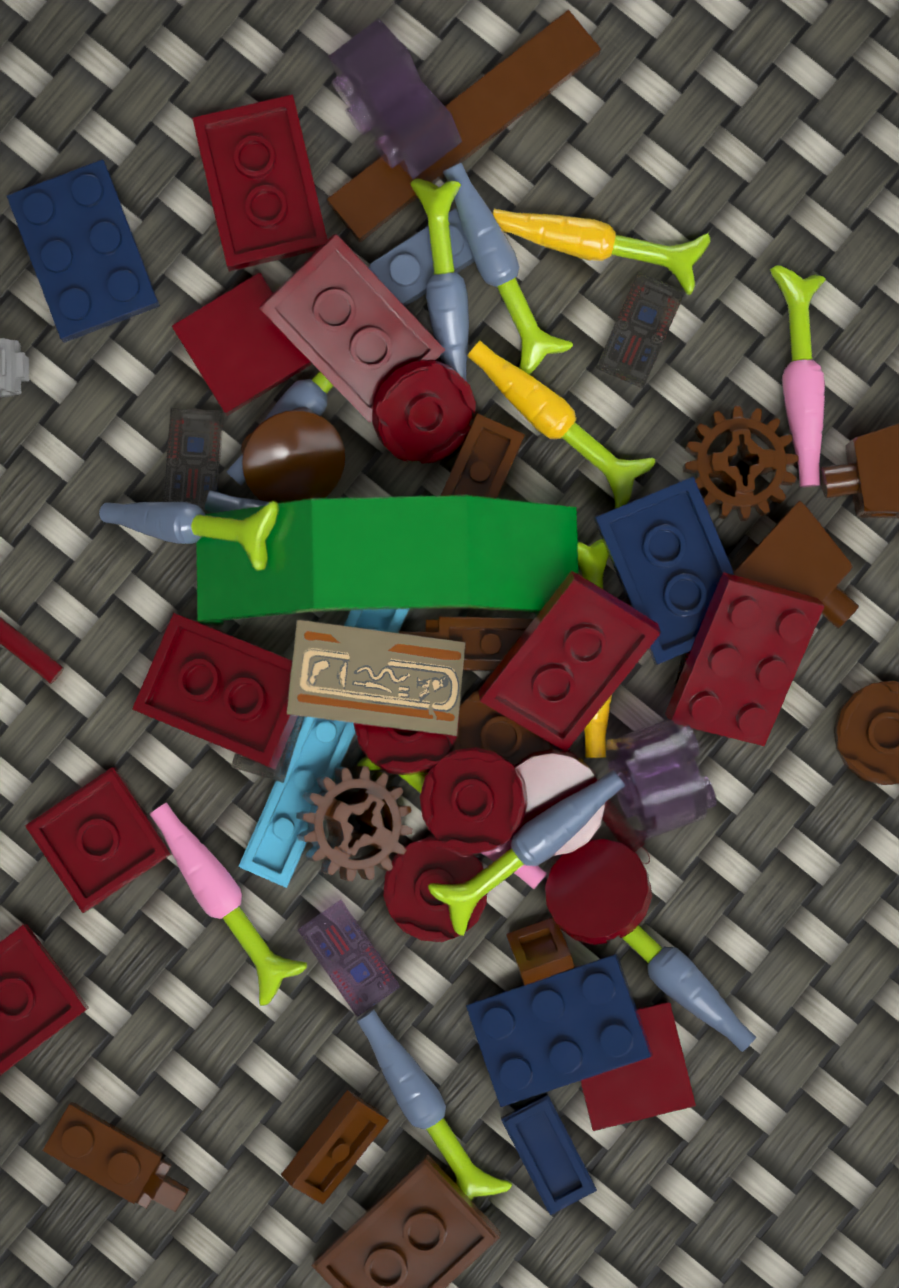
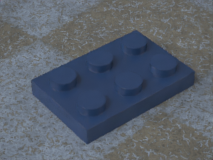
(83, 251)
(667, 562)
(559, 1030)

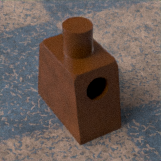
(868, 475)
(802, 560)

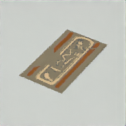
(376, 678)

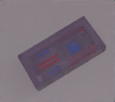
(349, 958)

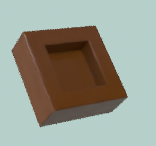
(540, 951)

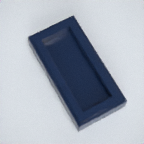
(548, 1154)

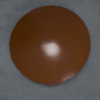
(293, 457)

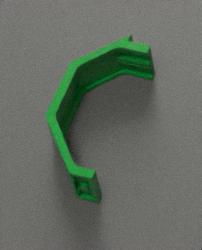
(391, 557)

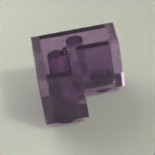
(392, 101)

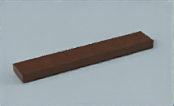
(479, 117)

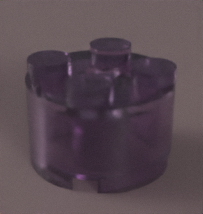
(661, 778)

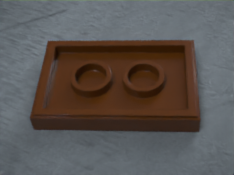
(411, 1237)

